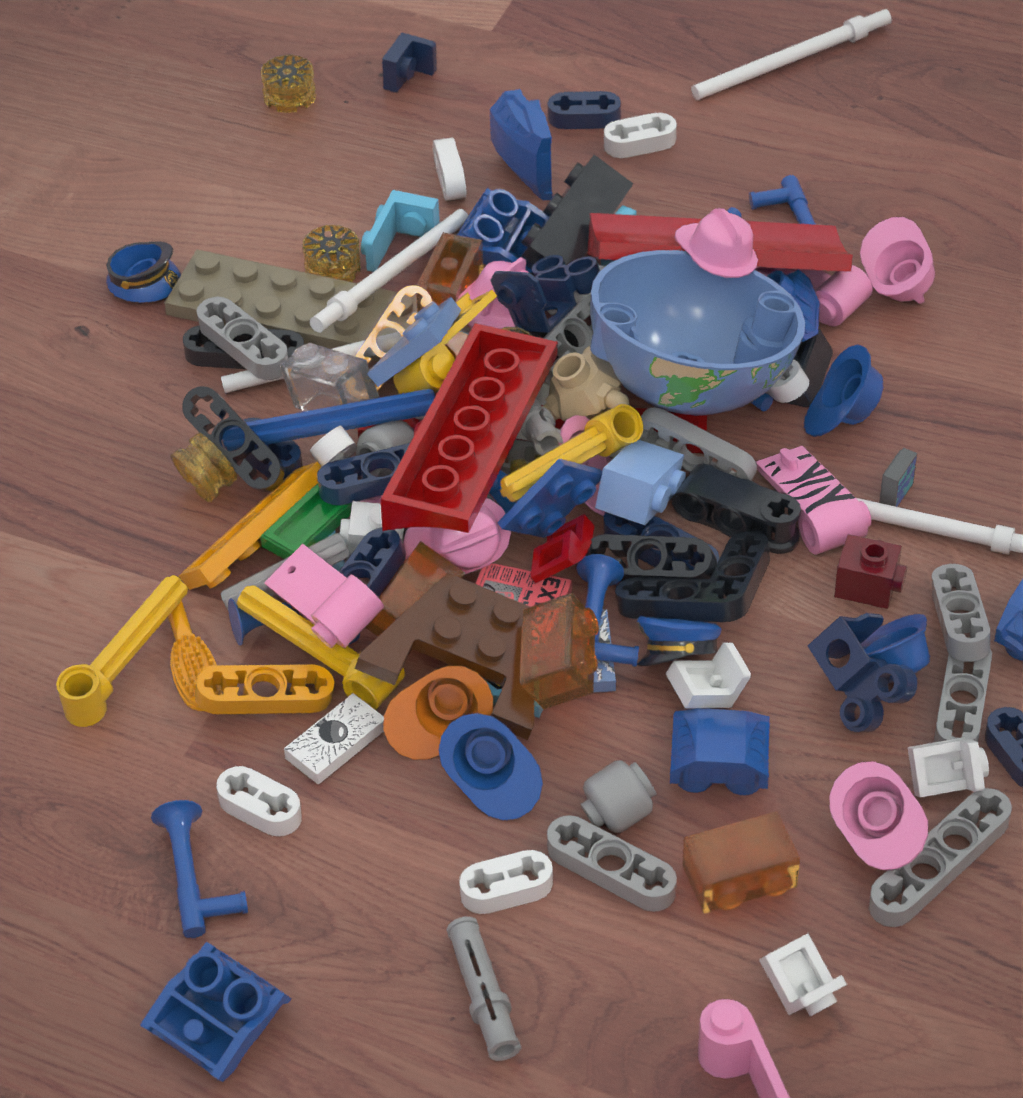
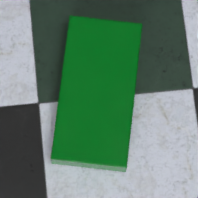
(304, 523)

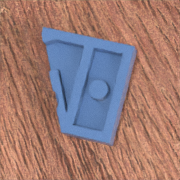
(420, 337)

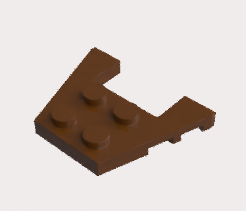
(466, 629)

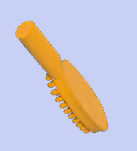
(188, 658)

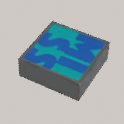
(898, 477)

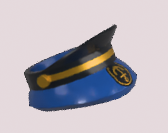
(142, 272)
(676, 638)

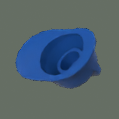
(847, 394)
(900, 643)
(491, 766)

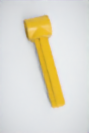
(601, 437)
(299, 632)
(87, 687)

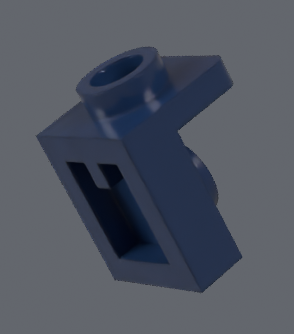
(405, 57)

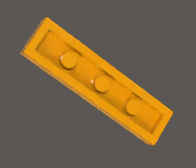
(243, 537)

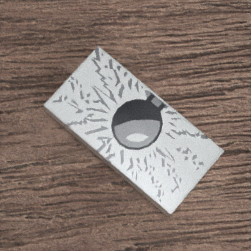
(335, 738)

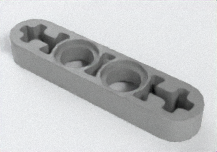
(945, 860)

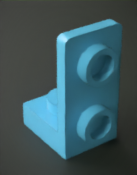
(402, 214)

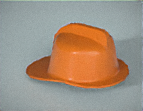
(428, 706)

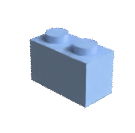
(640, 481)

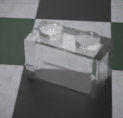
(326, 378)

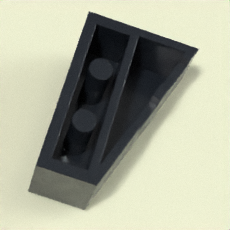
(566, 229)

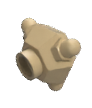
(583, 387)

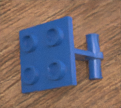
(549, 500)

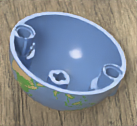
(689, 334)

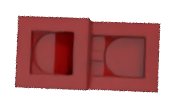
(562, 548)

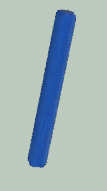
(326, 419)

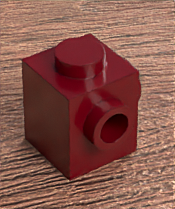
(869, 571)

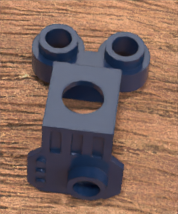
(549, 289)
(862, 678)

